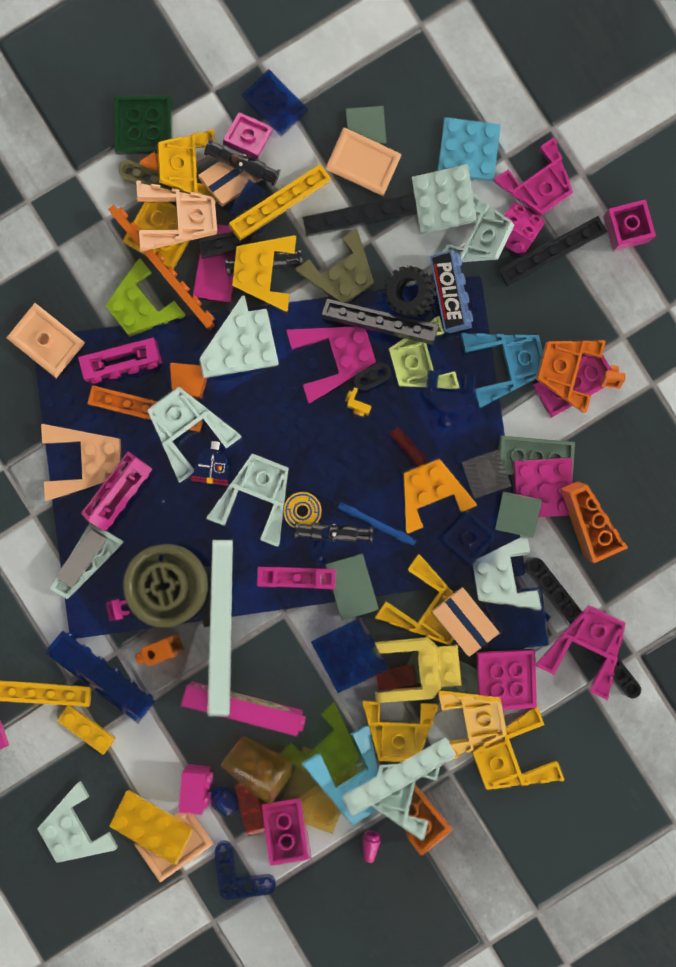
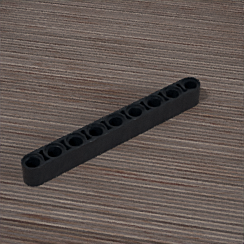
(561, 606)

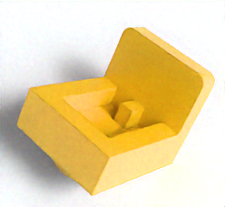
(358, 407)

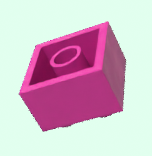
(629, 225)
(194, 789)

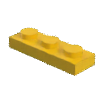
(86, 729)

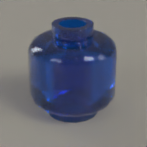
(224, 801)

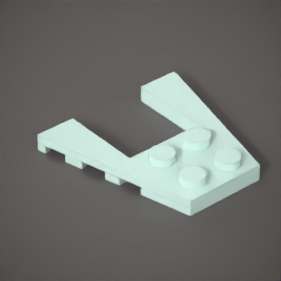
(176, 415)
(263, 480)

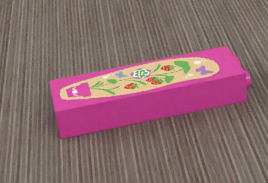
(248, 709)

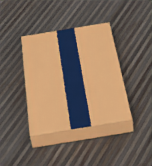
(225, 181)
(465, 621)

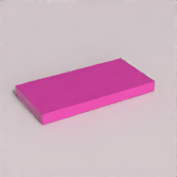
(212, 277)
(587, 382)

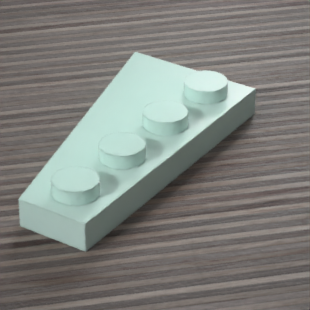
(107, 550)

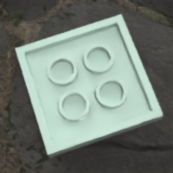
(444, 199)

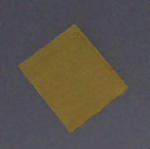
(317, 806)

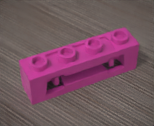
(89, 367)
(116, 491)

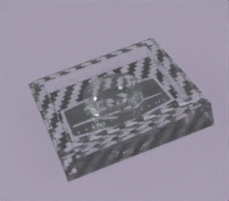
(486, 474)

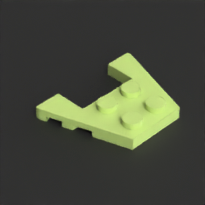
(413, 360)

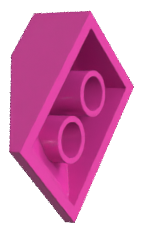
(286, 832)

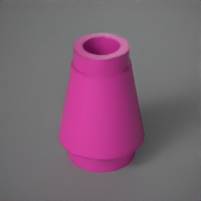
(370, 844)

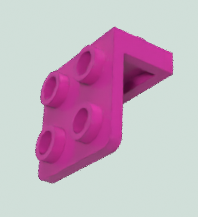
(525, 228)

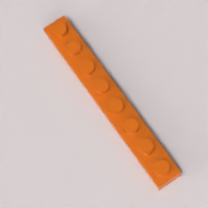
(168, 272)

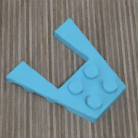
(318, 771)

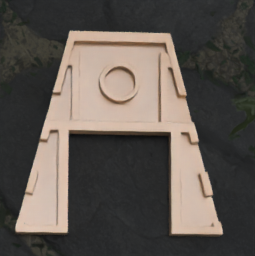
(194, 216)
(98, 456)

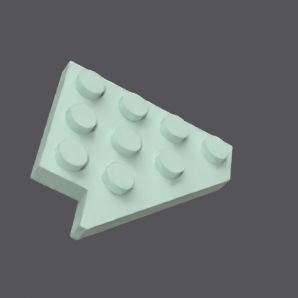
(240, 344)

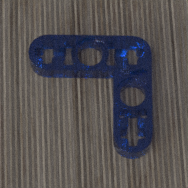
(232, 880)

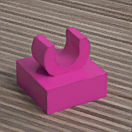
(114, 609)

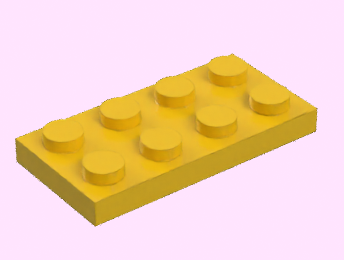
(151, 827)

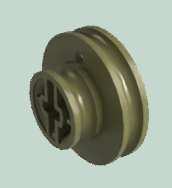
(148, 590)

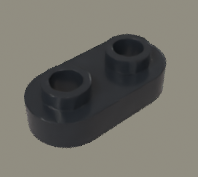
(372, 377)

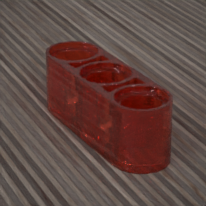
(251, 810)

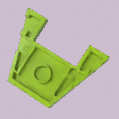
(132, 307)

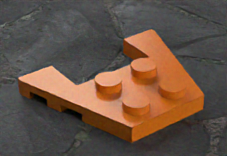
(560, 367)

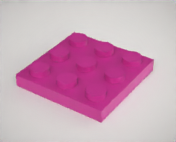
(544, 481)
(508, 676)

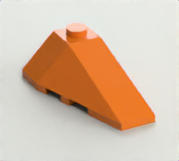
(437, 825)

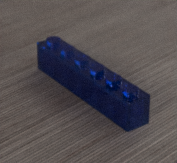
(100, 676)

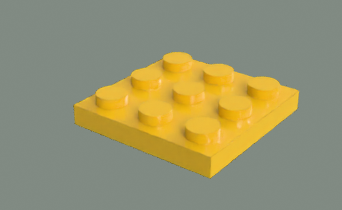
(159, 217)

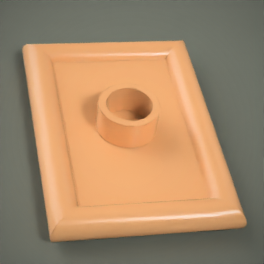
(363, 161)
(45, 340)
(197, 843)

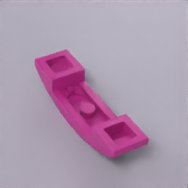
(296, 577)

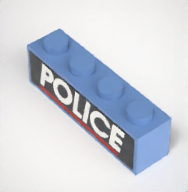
(451, 291)

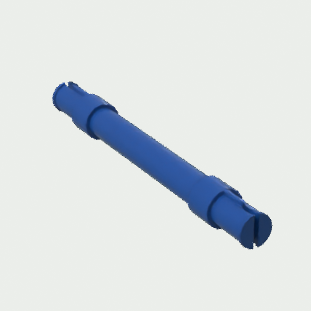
(399, 535)

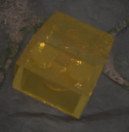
(258, 768)

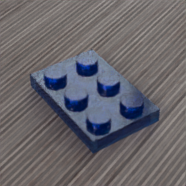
(275, 103)

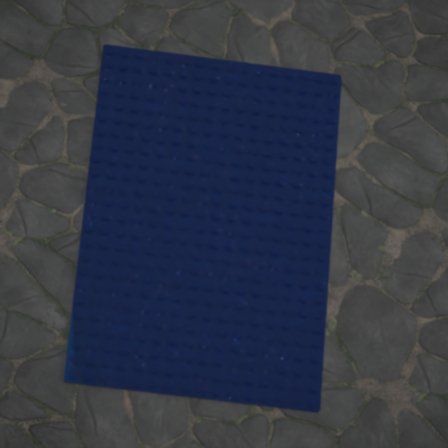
(281, 426)

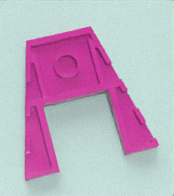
(350, 350)
(596, 632)

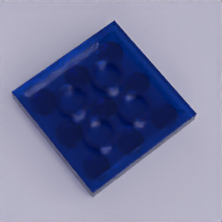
(518, 625)
(349, 655)

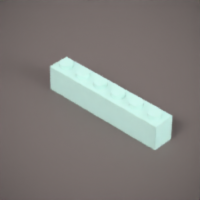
(398, 777)

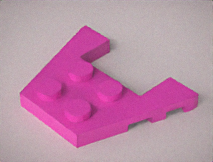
(544, 188)

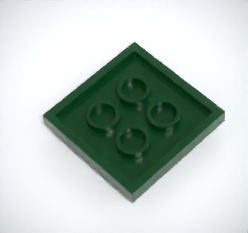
(141, 123)

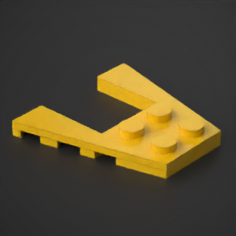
(428, 624)
(498, 762)

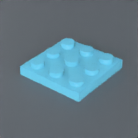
(470, 144)

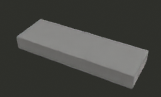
(81, 558)

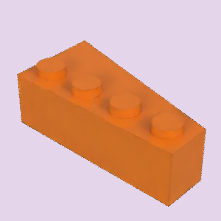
(592, 526)

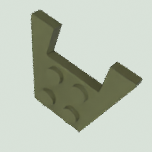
(347, 277)

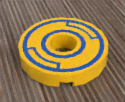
(302, 499)

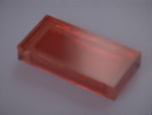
(397, 677)

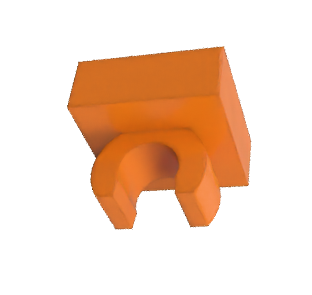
(613, 378)

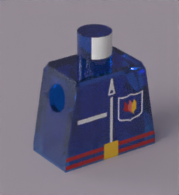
(212, 467)

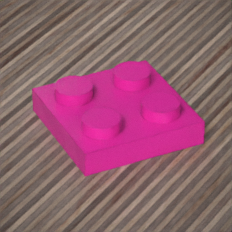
(248, 135)

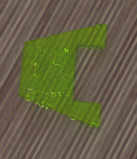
(336, 749)

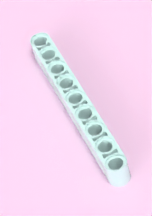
(220, 628)

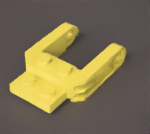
(437, 667)

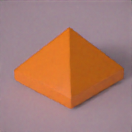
(150, 161)

